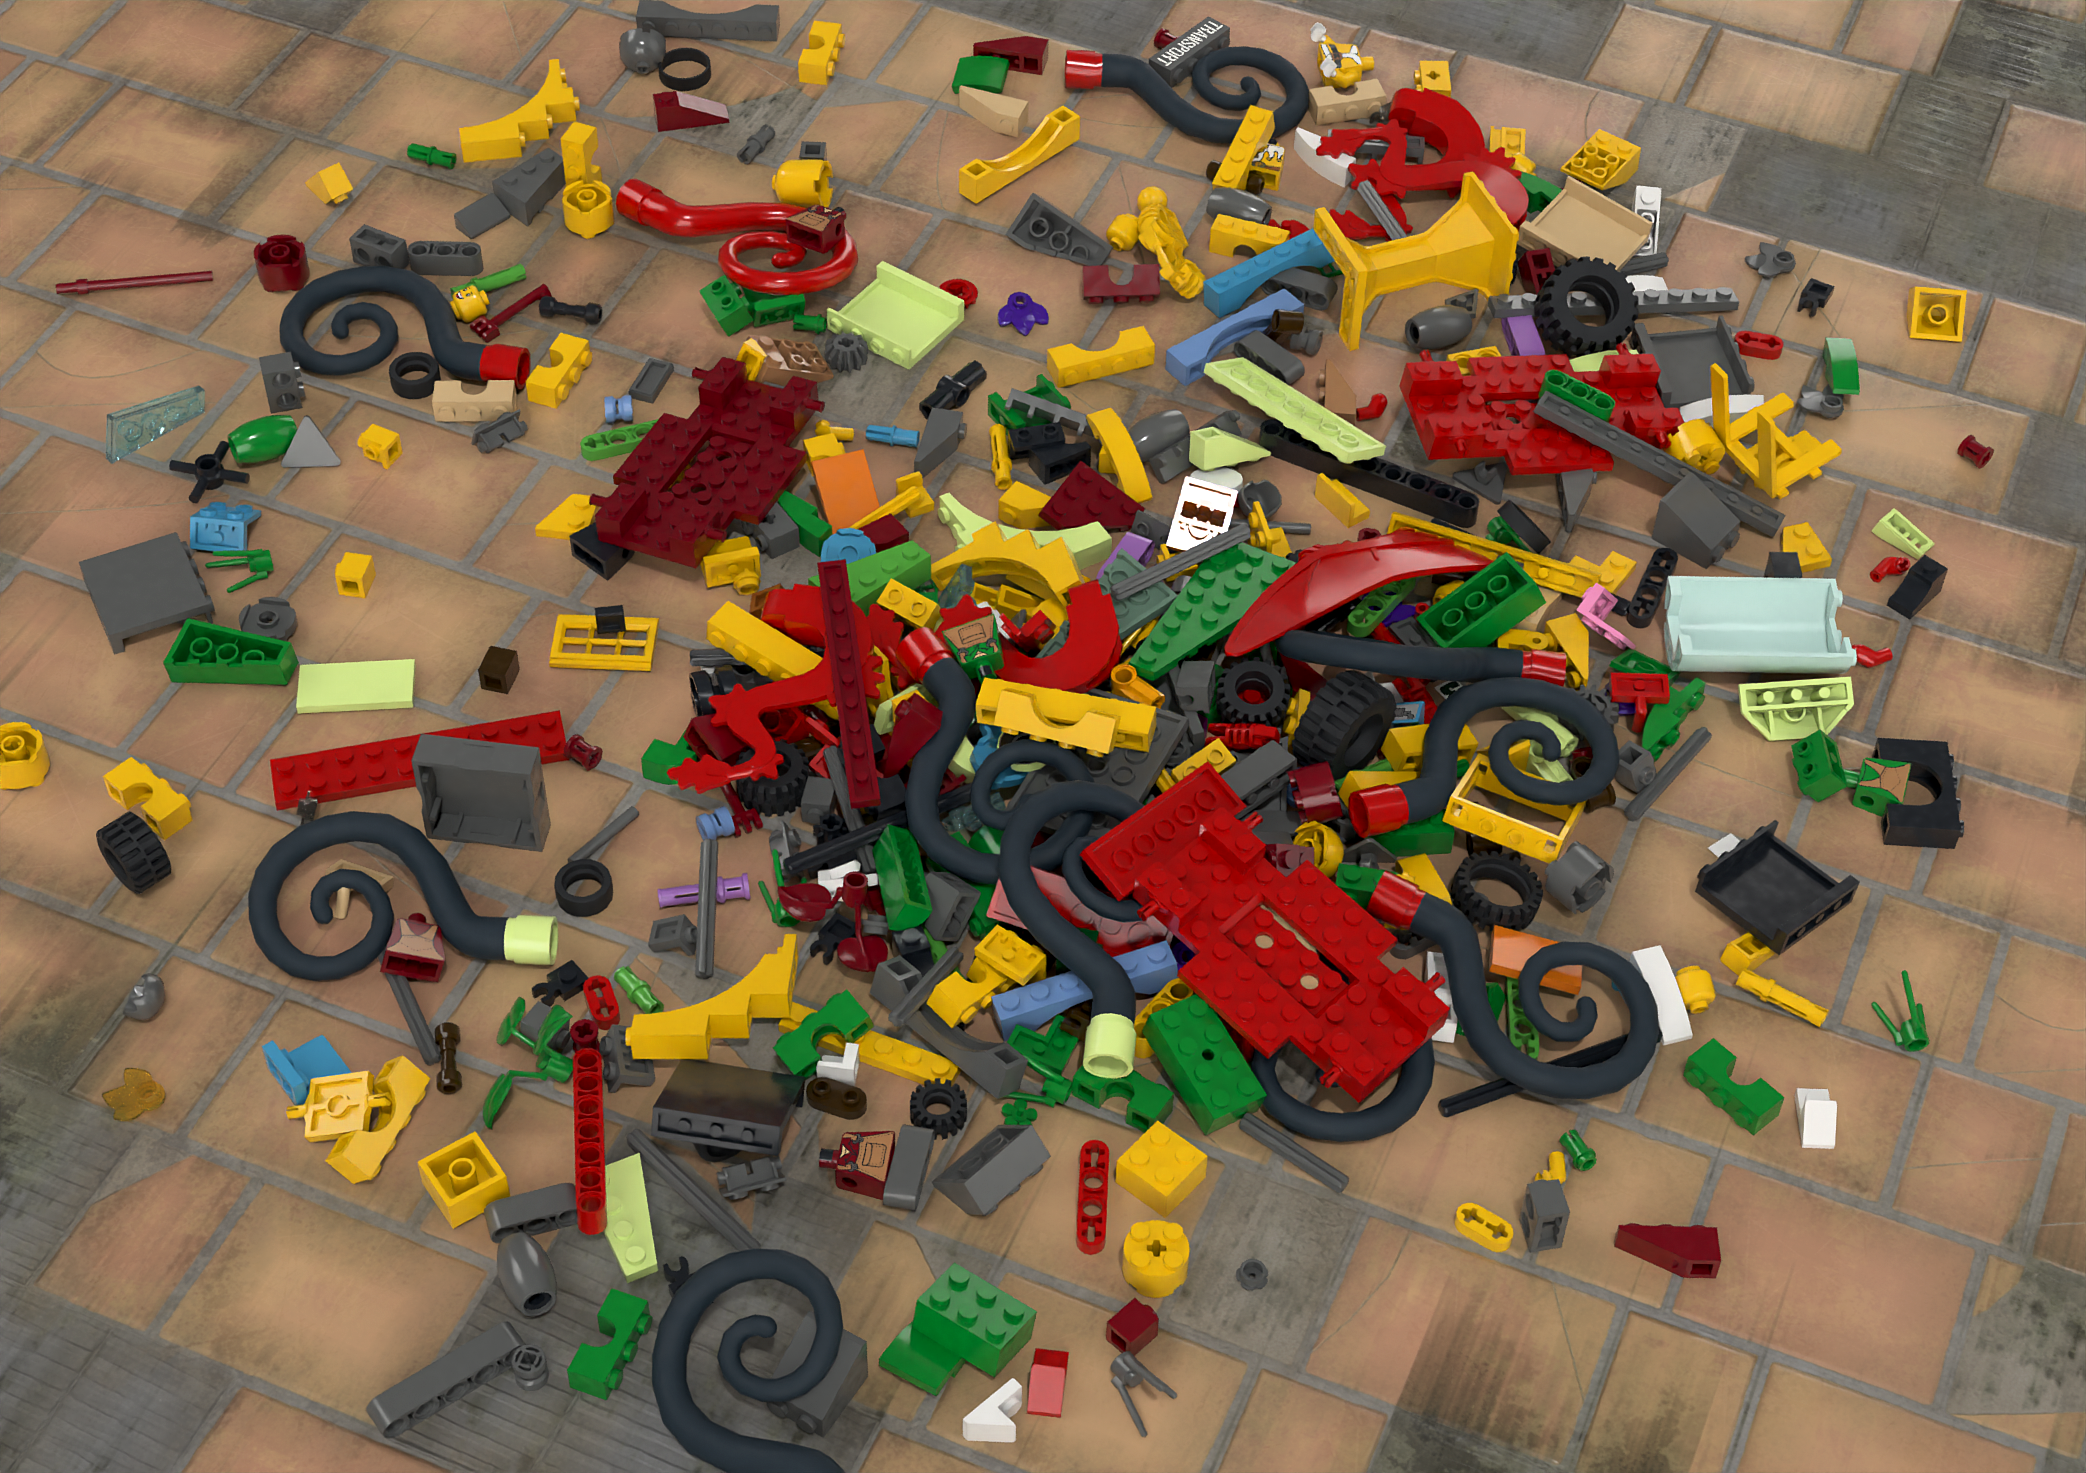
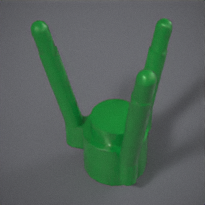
(1502, 533)
(257, 560)
(778, 913)
(1912, 1031)
(1056, 1086)

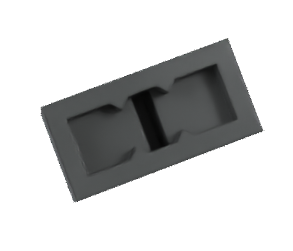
(378, 248)
(280, 382)
(1544, 1215)

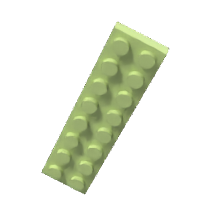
(1295, 410)

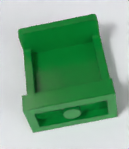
(1018, 419)

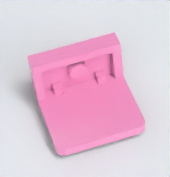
(1595, 608)

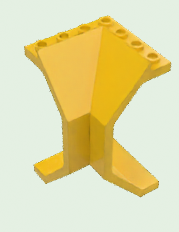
(1465, 249)

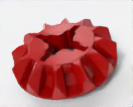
(959, 286)

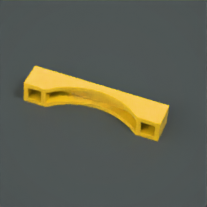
(1053, 135)

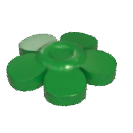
(1017, 1113)

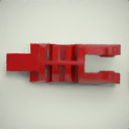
(1416, 693)
(1242, 735)

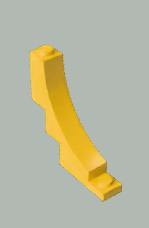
(689, 1030)

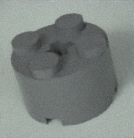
(1578, 878)

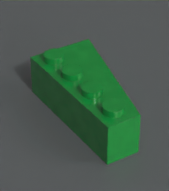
(228, 656)

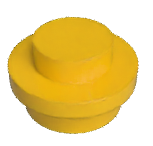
(747, 583)

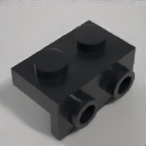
(1033, 437)

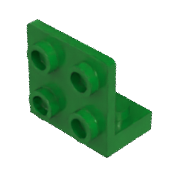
(773, 308)

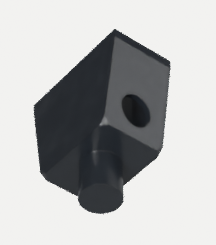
(597, 555)

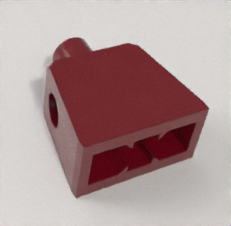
(714, 741)

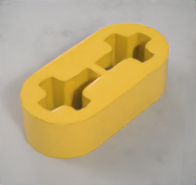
(1484, 1227)

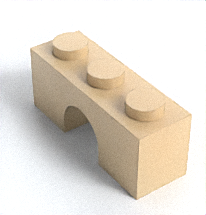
(1330, 107)
(454, 405)

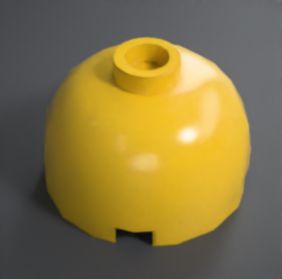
(1326, 844)

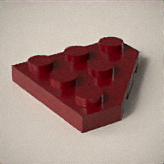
(1088, 499)

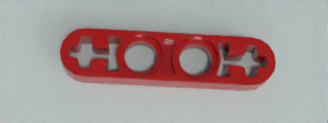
(1092, 1196)

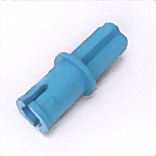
(893, 435)

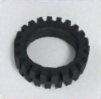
(1503, 870)

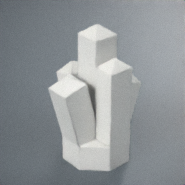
(834, 877)

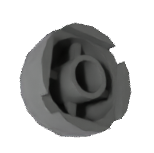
(642, 50)

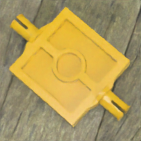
(338, 1105)

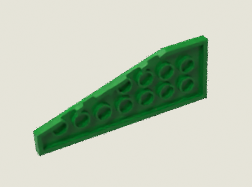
(1208, 606)

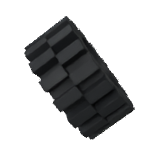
(943, 1094)

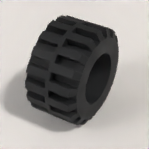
(1253, 676)
(780, 794)
(133, 852)

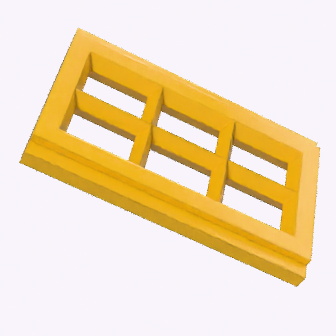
(603, 661)

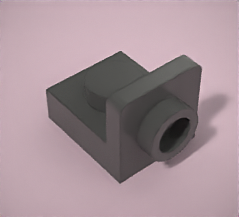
(673, 933)

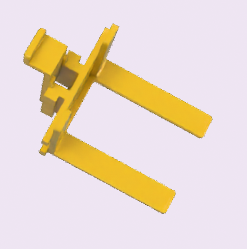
(1775, 458)

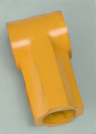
(1128, 685)

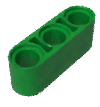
(1578, 394)

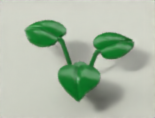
(549, 1061)

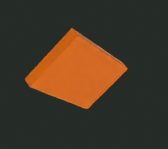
(845, 488)
(1513, 948)

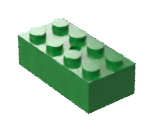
(1483, 606)
(1203, 1063)

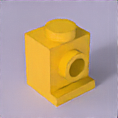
(381, 445)

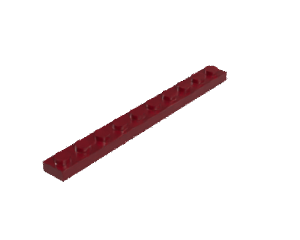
(848, 685)

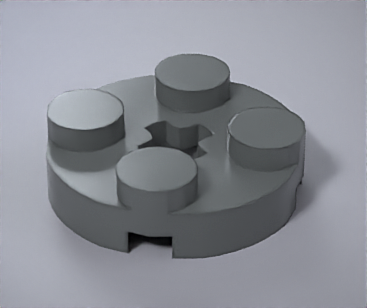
(274, 608)

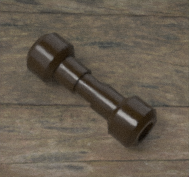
(1254, 184)
(447, 1037)

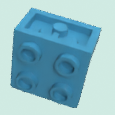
(221, 527)
(302, 1064)

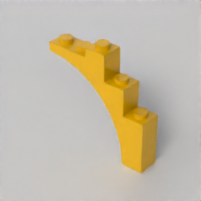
(531, 122)
(1020, 555)

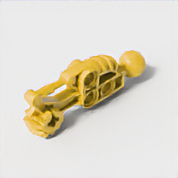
(1165, 238)

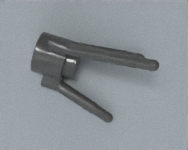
(1132, 1372)

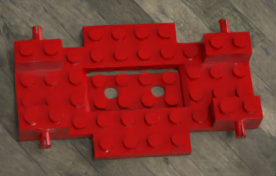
(1457, 423)
(1213, 905)

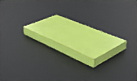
(356, 686)

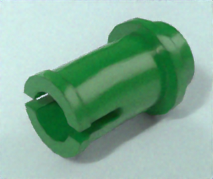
(810, 323)
(1582, 1155)

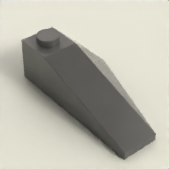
(1053, 232)

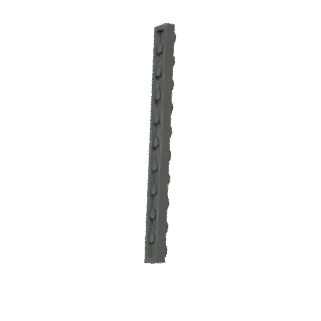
(1649, 302)
(1654, 460)

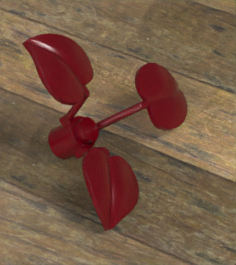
(809, 904)

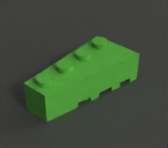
(870, 575)

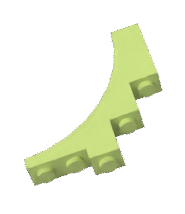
(1087, 543)

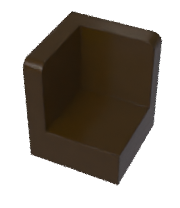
(499, 669)

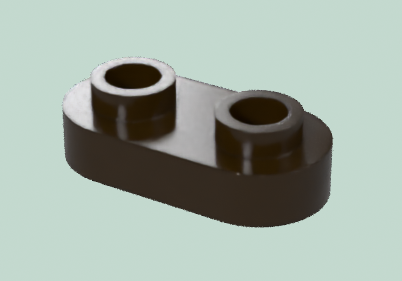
(835, 1098)

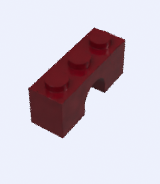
(1099, 287)

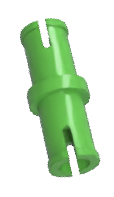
(638, 991)

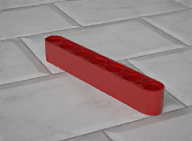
(589, 1142)

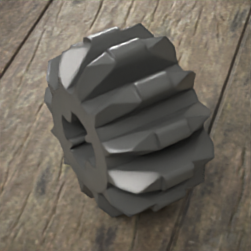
(846, 352)

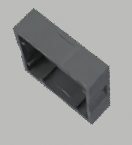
(482, 792)

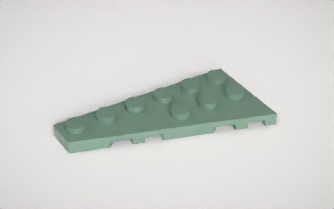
(1131, 611)

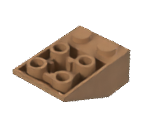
(790, 359)

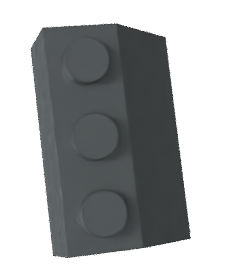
(993, 1168)

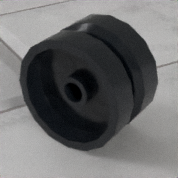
(703, 688)

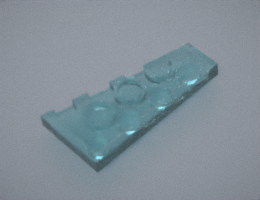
(143, 423)

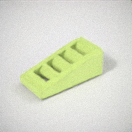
(1896, 529)

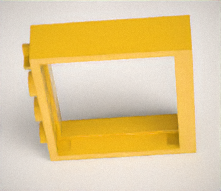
(1503, 828)

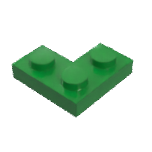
(1050, 1050)

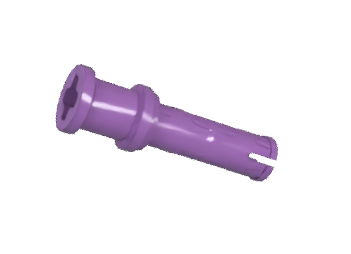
(668, 897)

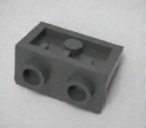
(619, 1063)

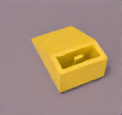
(1604, 161)

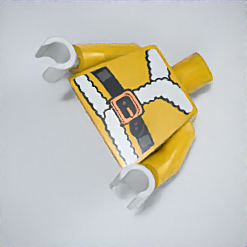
(1339, 63)

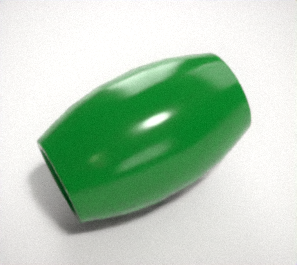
(262, 438)

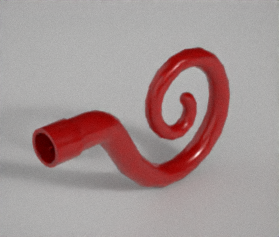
(654, 209)

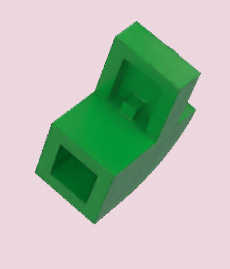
(663, 756)

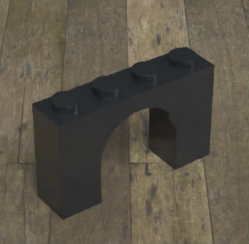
(1929, 824)

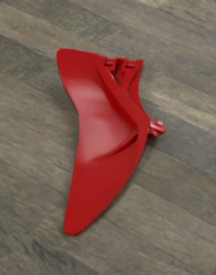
(1340, 573)

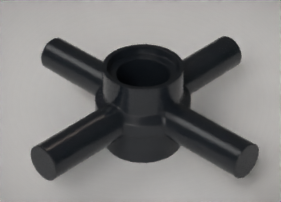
(209, 472)

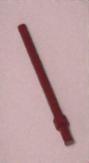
(83, 286)

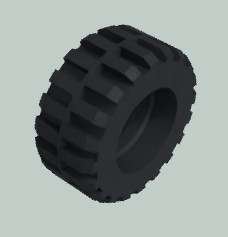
(1604, 284)
(1345, 723)

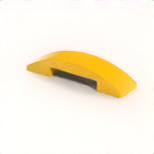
(1121, 453)

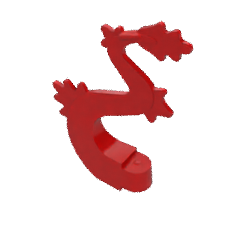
(1443, 125)
(1397, 178)
(800, 617)
(1077, 667)

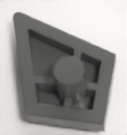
(1467, 300)

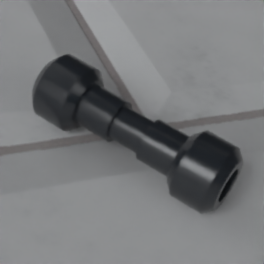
(550, 307)
(1337, 616)

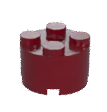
(281, 263)
(1315, 793)

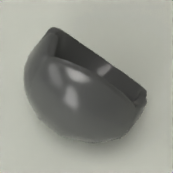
(1264, 492)
(145, 999)

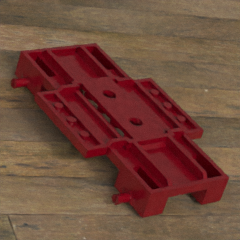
(739, 420)

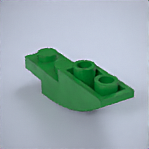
(1665, 719)

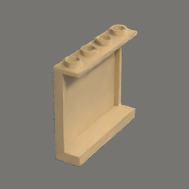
(1586, 224)

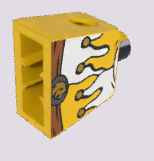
(1269, 164)

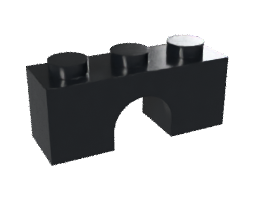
(891, 789)

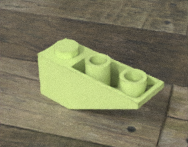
(1218, 448)

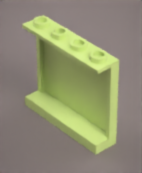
(899, 316)

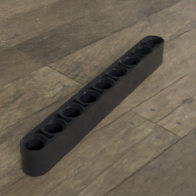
(1374, 476)

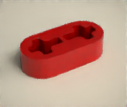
(1759, 345)
(607, 1001)

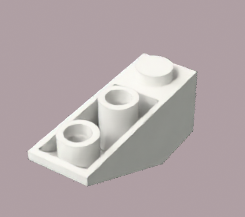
(1647, 204)

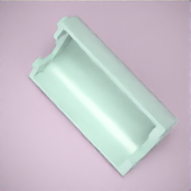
(1755, 625)

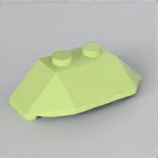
(1796, 707)

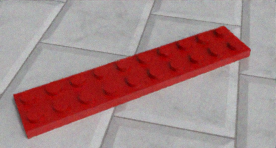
(388, 764)

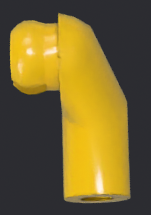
(841, 433)
(1556, 1168)

